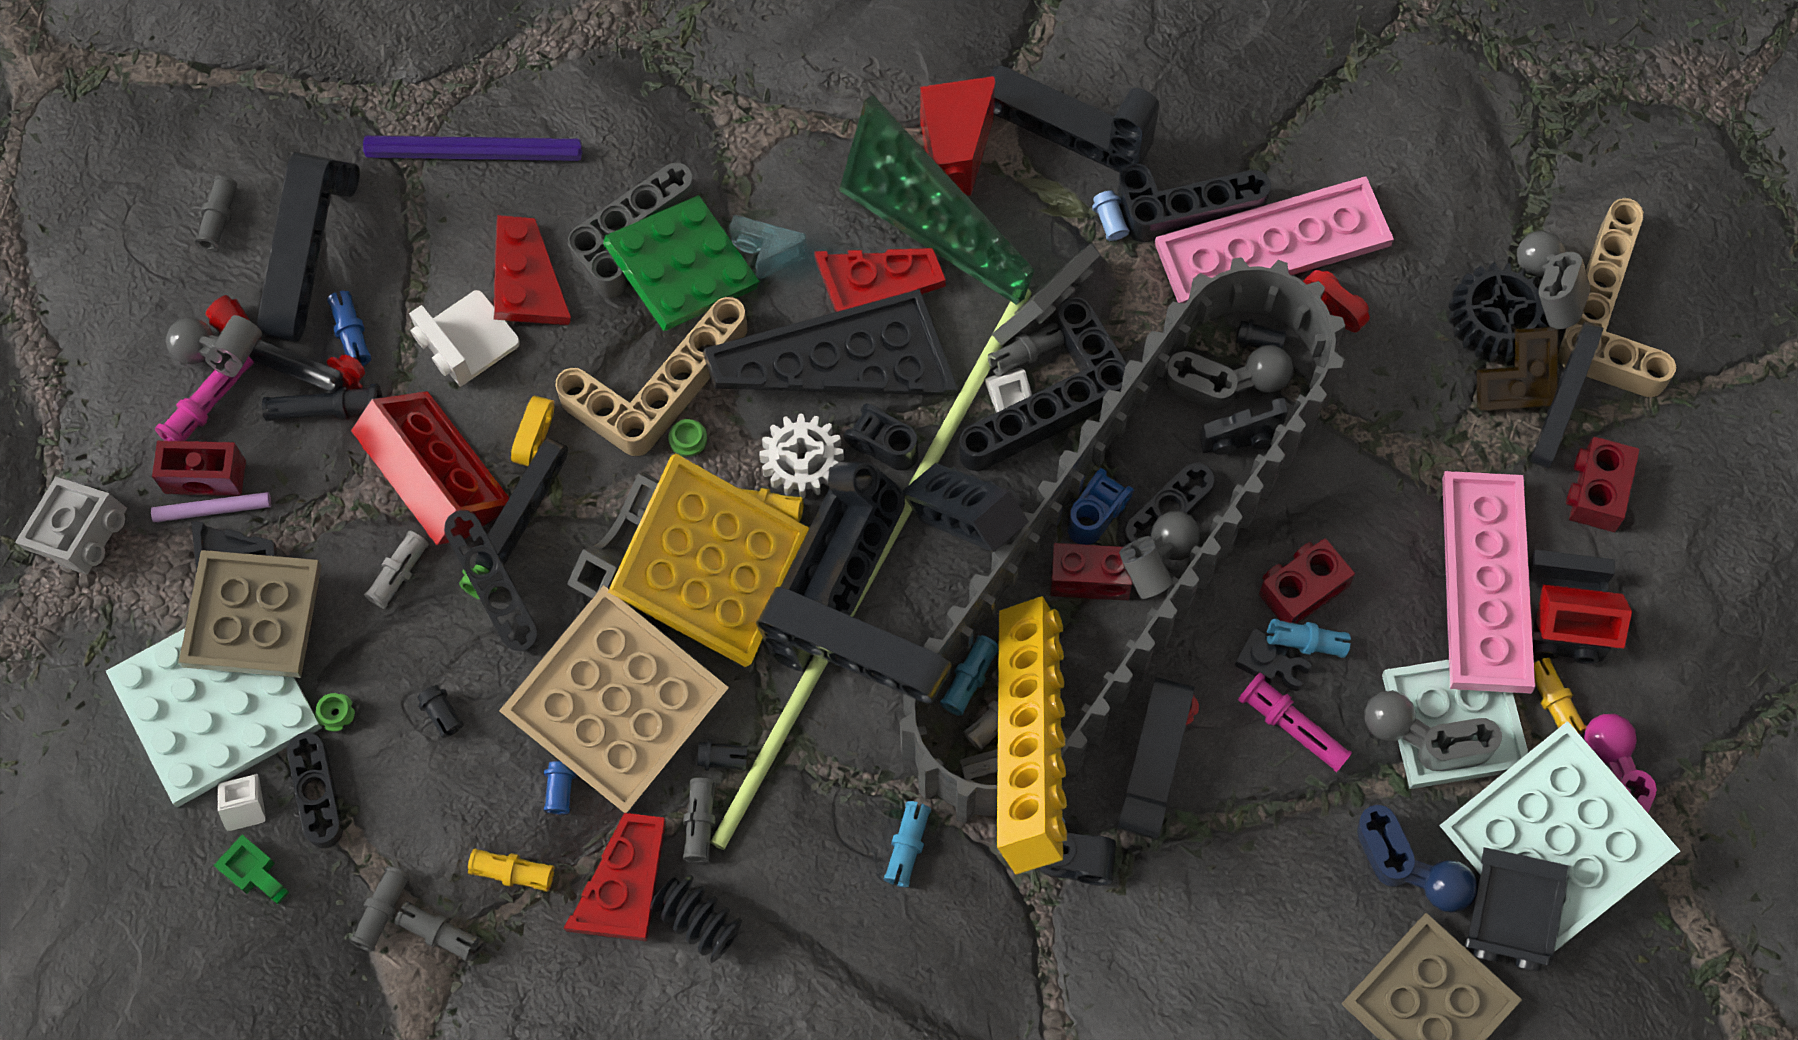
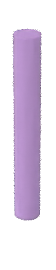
(211, 507)

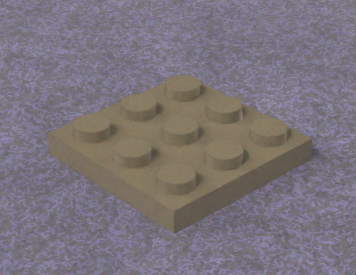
(250, 614)
(1431, 991)

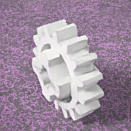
(784, 455)

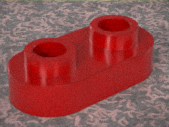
(1340, 301)

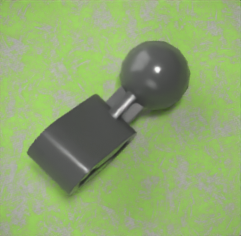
(1564, 276)
(193, 342)
(1266, 370)
(1172, 539)
(1393, 717)

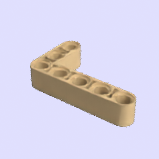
(1610, 270)
(660, 387)

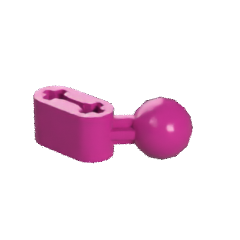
(1614, 742)

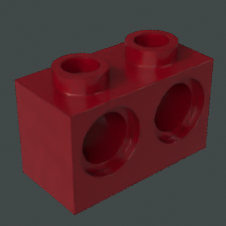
(1610, 486)
(1089, 572)
(1312, 589)

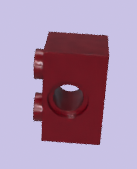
(199, 468)

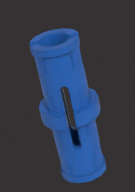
(349, 327)

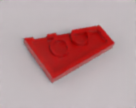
(524, 275)
(869, 277)
(624, 883)

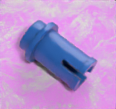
(558, 788)

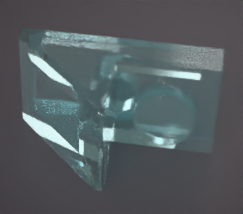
(775, 245)

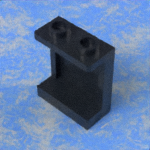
(1570, 572)
(1518, 908)

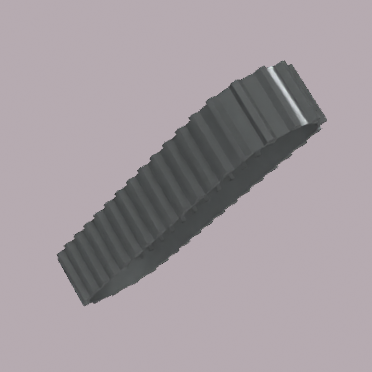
(1238, 290)

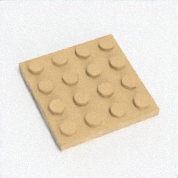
(614, 699)

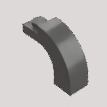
(601, 562)

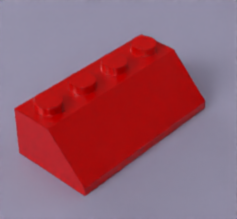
(428, 463)

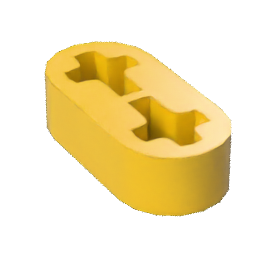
(532, 430)

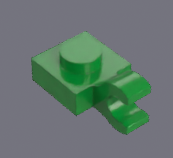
(248, 867)

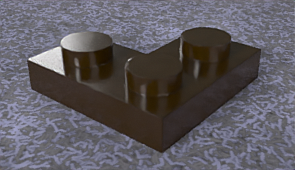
(1530, 381)

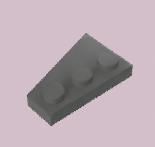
(1056, 290)

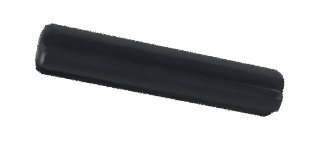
(297, 366)

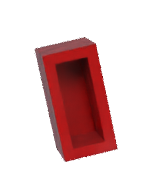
(1583, 616)

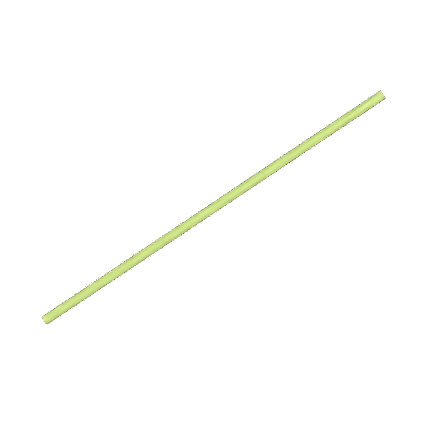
(817, 664)

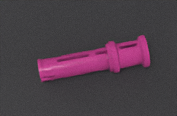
(194, 411)
(1334, 755)

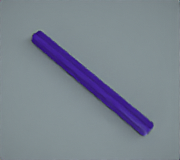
(472, 148)

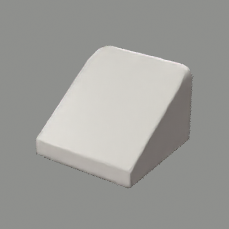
(1008, 388)
(241, 802)

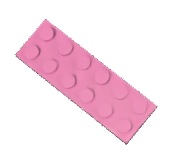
(1299, 230)
(1487, 583)

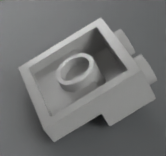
(72, 525)

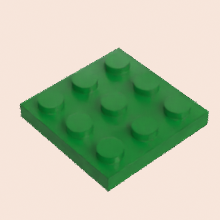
(680, 262)

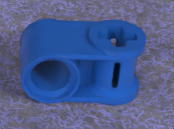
(1102, 503)

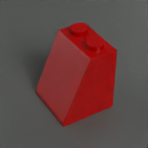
(957, 126)

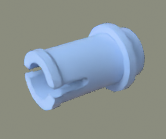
(1110, 214)

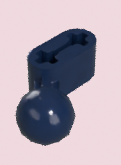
(1446, 884)

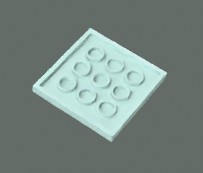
(206, 722)
(1569, 811)

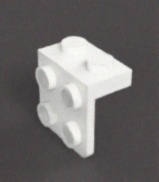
(464, 337)

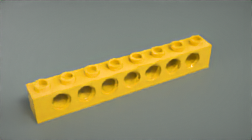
(1030, 737)

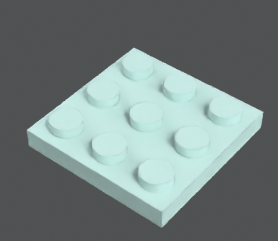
(1437, 704)

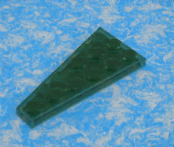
(911, 192)

